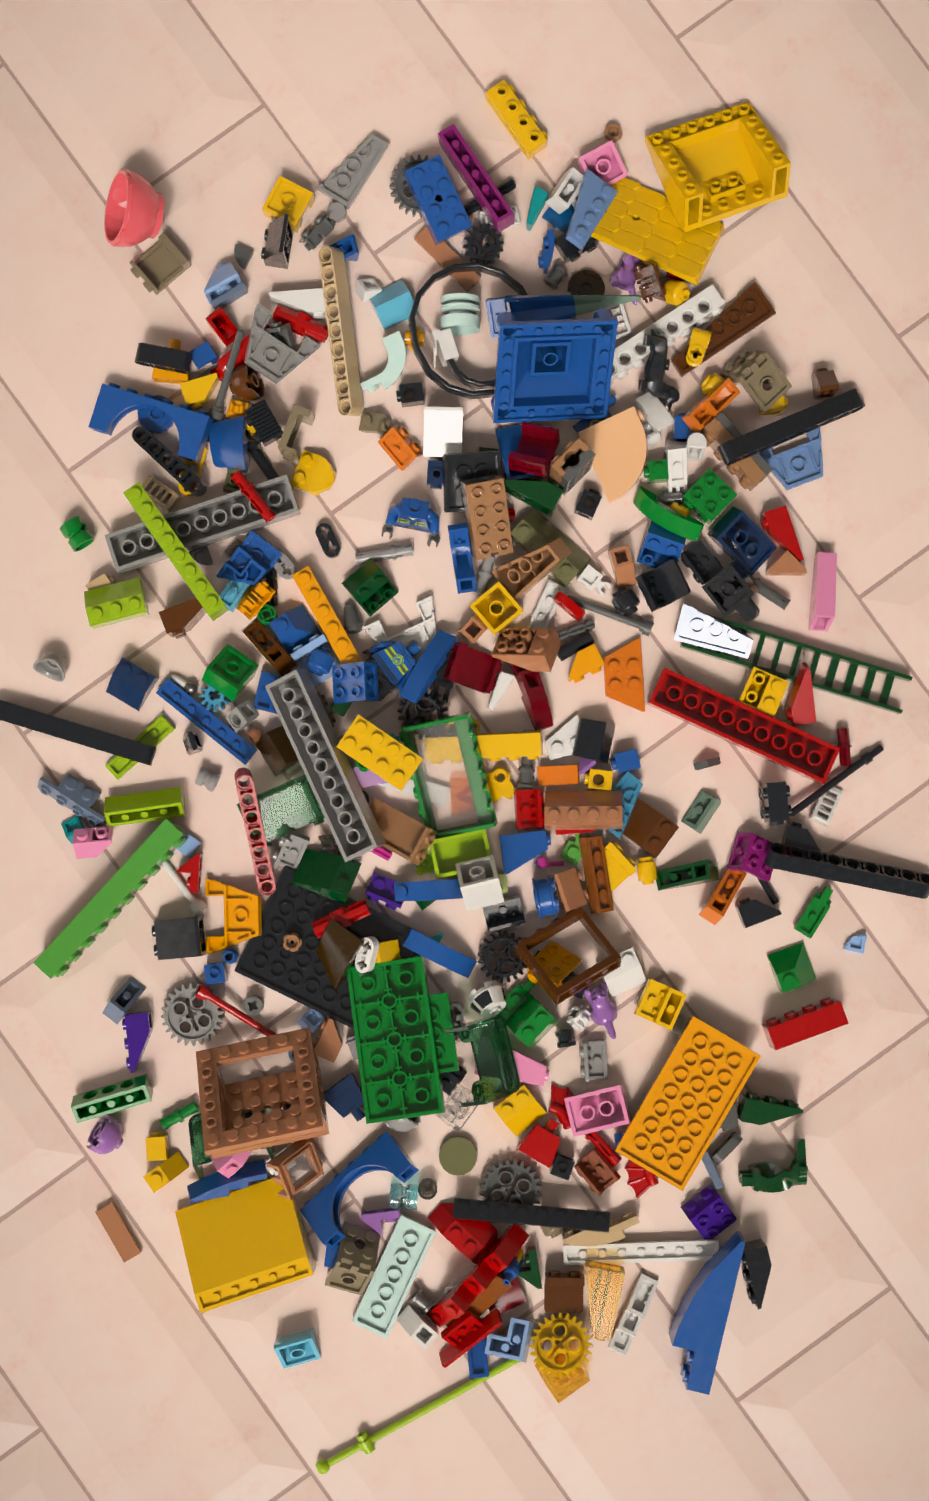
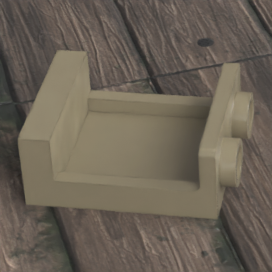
(160, 265)
(297, 415)

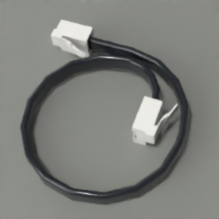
(444, 341)

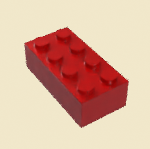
(805, 1023)

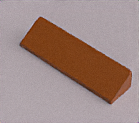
(596, 874)
(488, 1297)

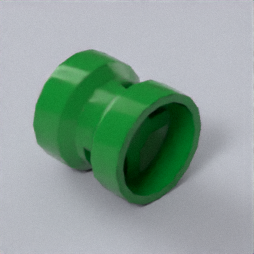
(269, 616)

